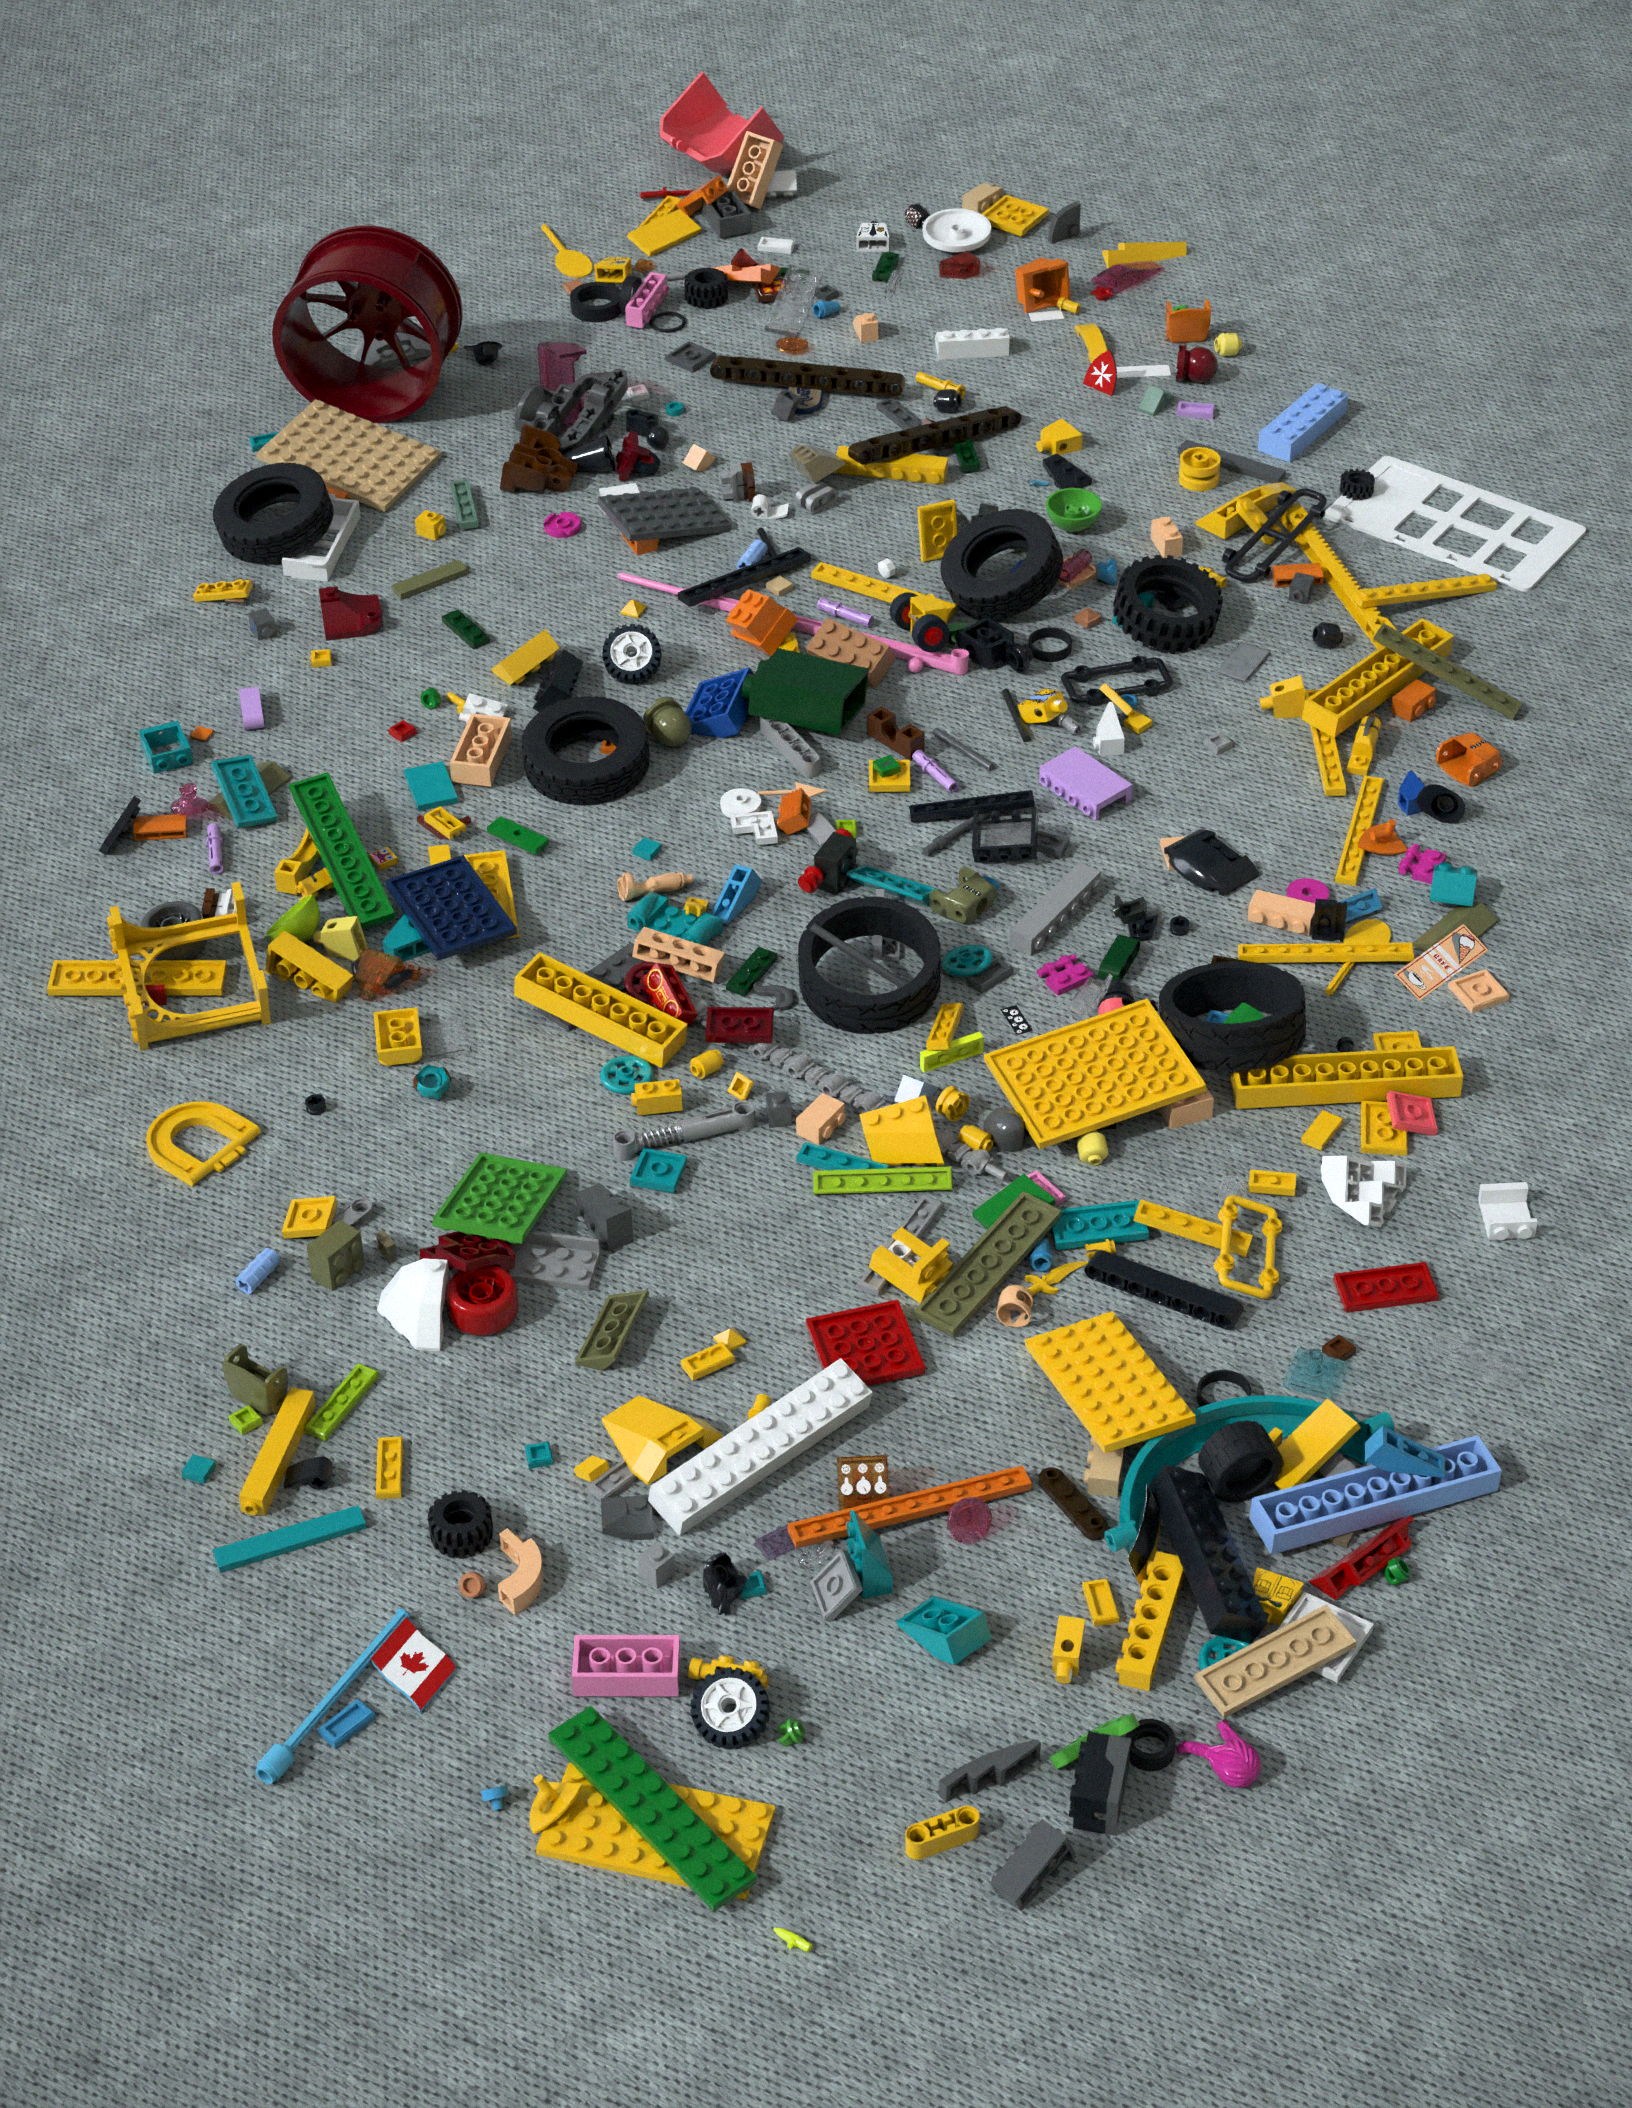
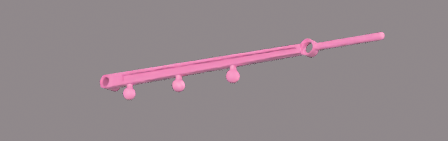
(955, 663)

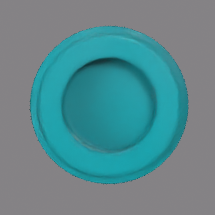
(674, 408)

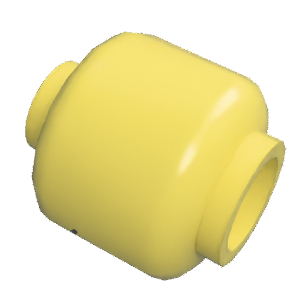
(1228, 344)
(1092, 1148)

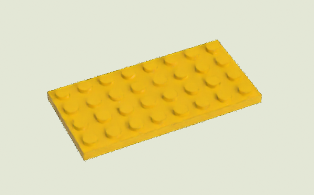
(1109, 1382)
(600, 1837)

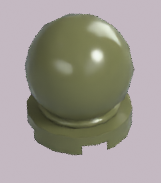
(668, 722)

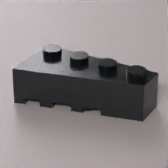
(559, 680)

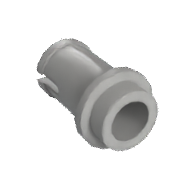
(1069, 723)

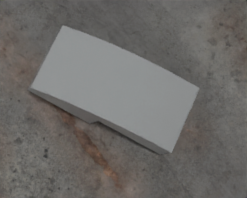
(819, 829)

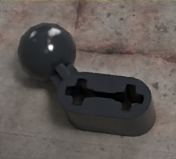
(647, 426)

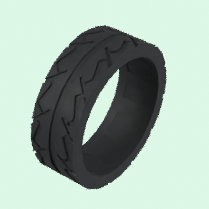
(1226, 986)
(870, 1012)

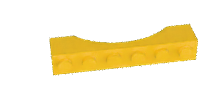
(296, 866)

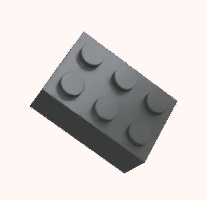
(727, 215)

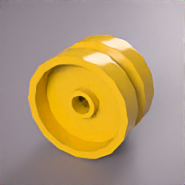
(1199, 469)

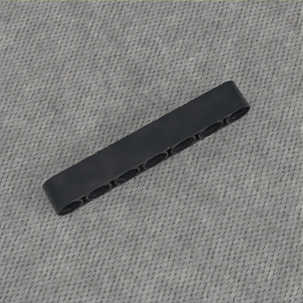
(1164, 1289)

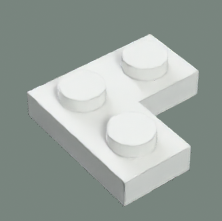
(759, 822)

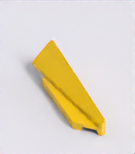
(1144, 252)

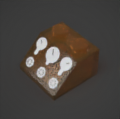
(861, 1480)

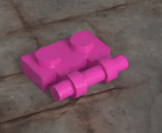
(1426, 862)
(1067, 979)

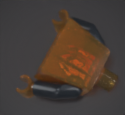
(380, 973)

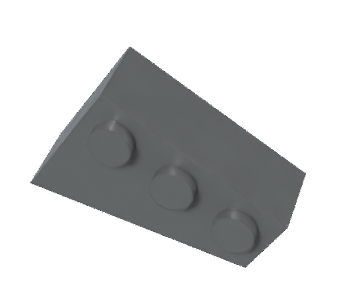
(605, 1216)
(1032, 1864)

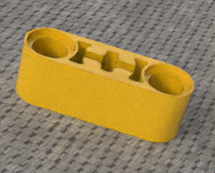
(942, 1832)

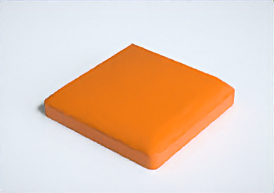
(201, 733)

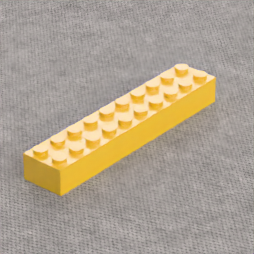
(1371, 681)
(1349, 1077)

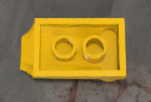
(398, 1036)

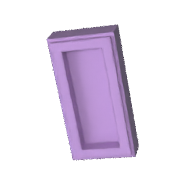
(1195, 410)

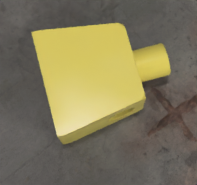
(342, 937)

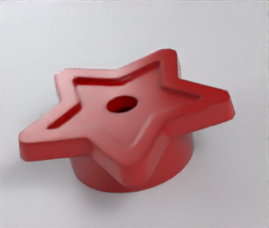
(1102, 293)

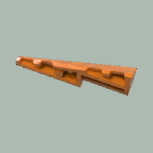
(756, 274)

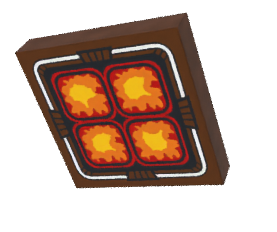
(766, 292)

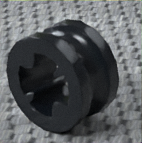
(1179, 926)
(315, 1099)

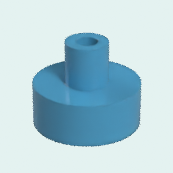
(495, 1795)

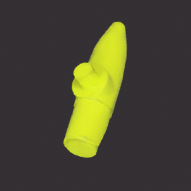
(793, 1939)

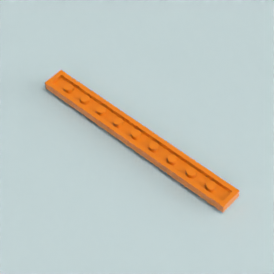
(910, 1505)

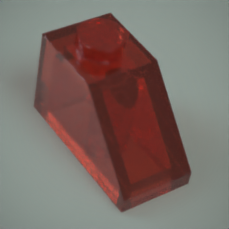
(960, 266)

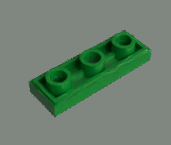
(518, 835)

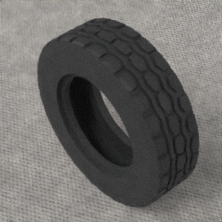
(281, 537)
(1015, 591)
(590, 781)

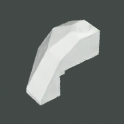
(1363, 1186)
(416, 1302)

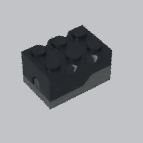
(1100, 1783)

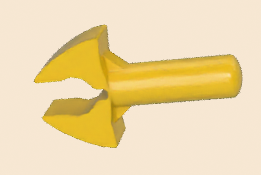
(457, 700)

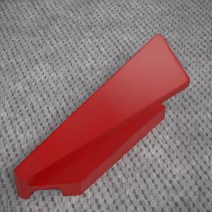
(1365, 1559)

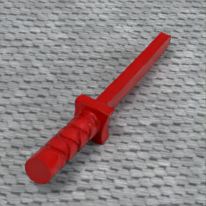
(664, 193)

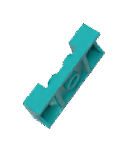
(656, 913)

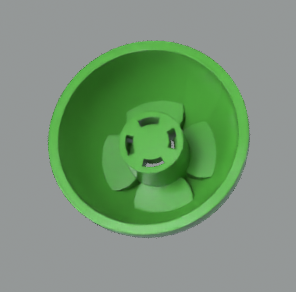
(1073, 509)

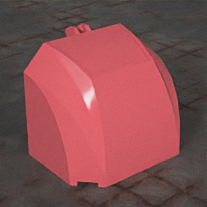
(709, 131)

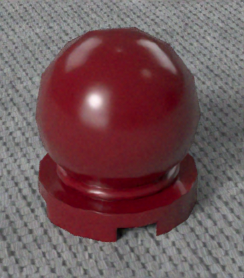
(1197, 364)

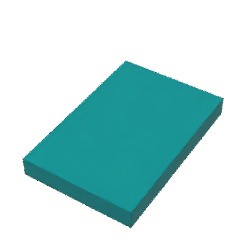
(430, 786)

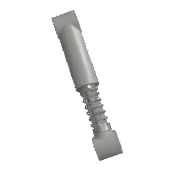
(739, 1117)

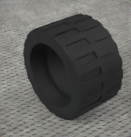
(1240, 1461)

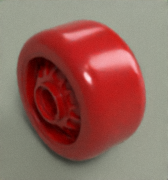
(482, 1300)

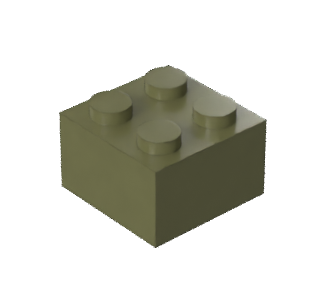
(336, 1255)

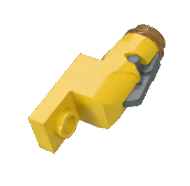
(1364, 745)

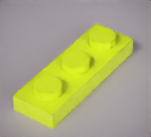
(959, 1050)

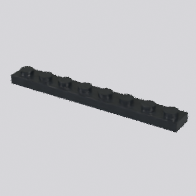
(744, 576)

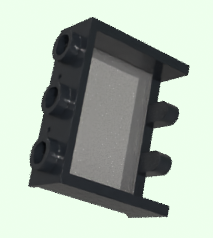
(1005, 838)

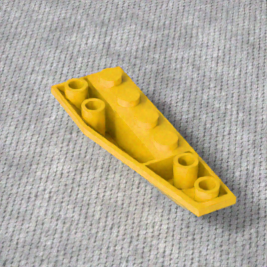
(1225, 519)

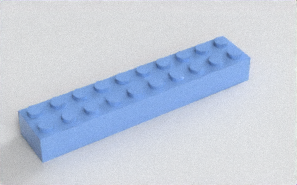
(1370, 1497)

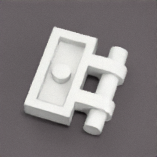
(483, 706)

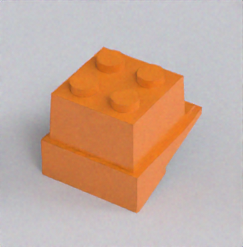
(1042, 283)
(760, 622)

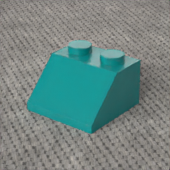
(1453, 884)

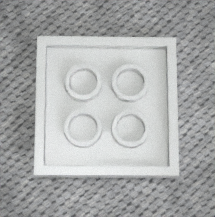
(1357, 1627)

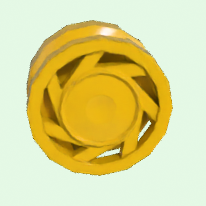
(952, 1103)

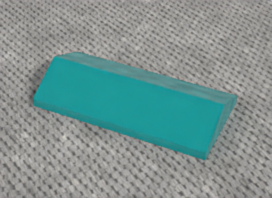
(891, 884)

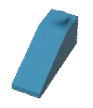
(737, 893)
(1402, 1455)

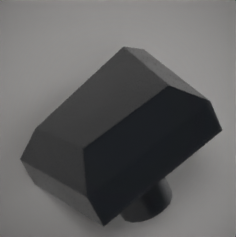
(1143, 928)

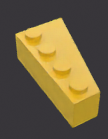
(307, 968)

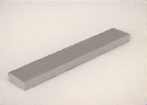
(917, 1224)

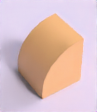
(698, 458)

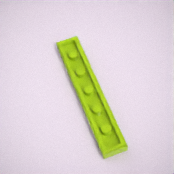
(882, 1180)

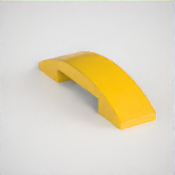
(1092, 338)

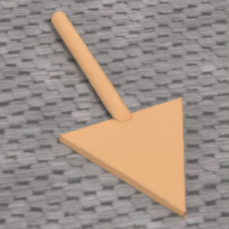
(809, 790)

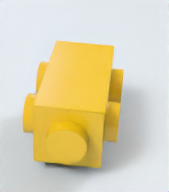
(657, 1097)

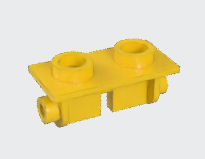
(309, 887)

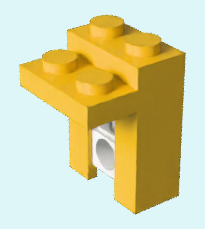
(912, 1264)

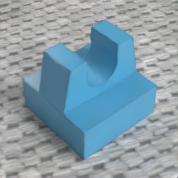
(1107, 571)

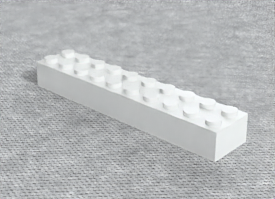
(759, 1447)

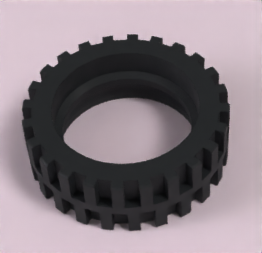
(1161, 630)

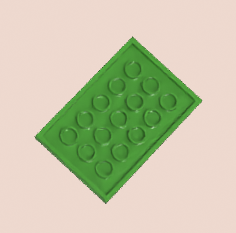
(500, 1198)

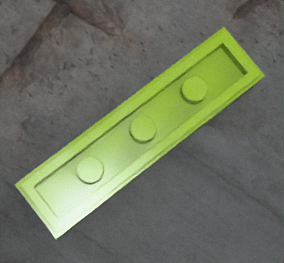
(341, 1402)

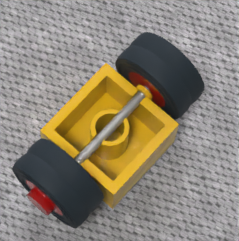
(925, 619)

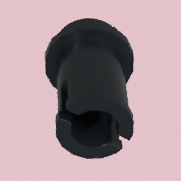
(1345, 1044)

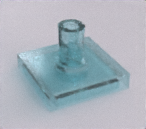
(1313, 1373)

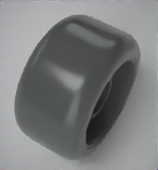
(172, 914)

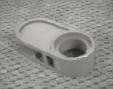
(351, 1216)

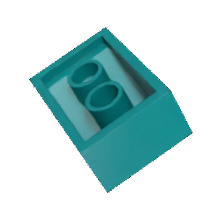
(946, 1629)

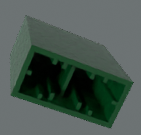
(806, 691)

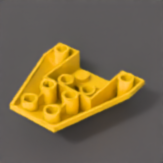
(652, 1433)

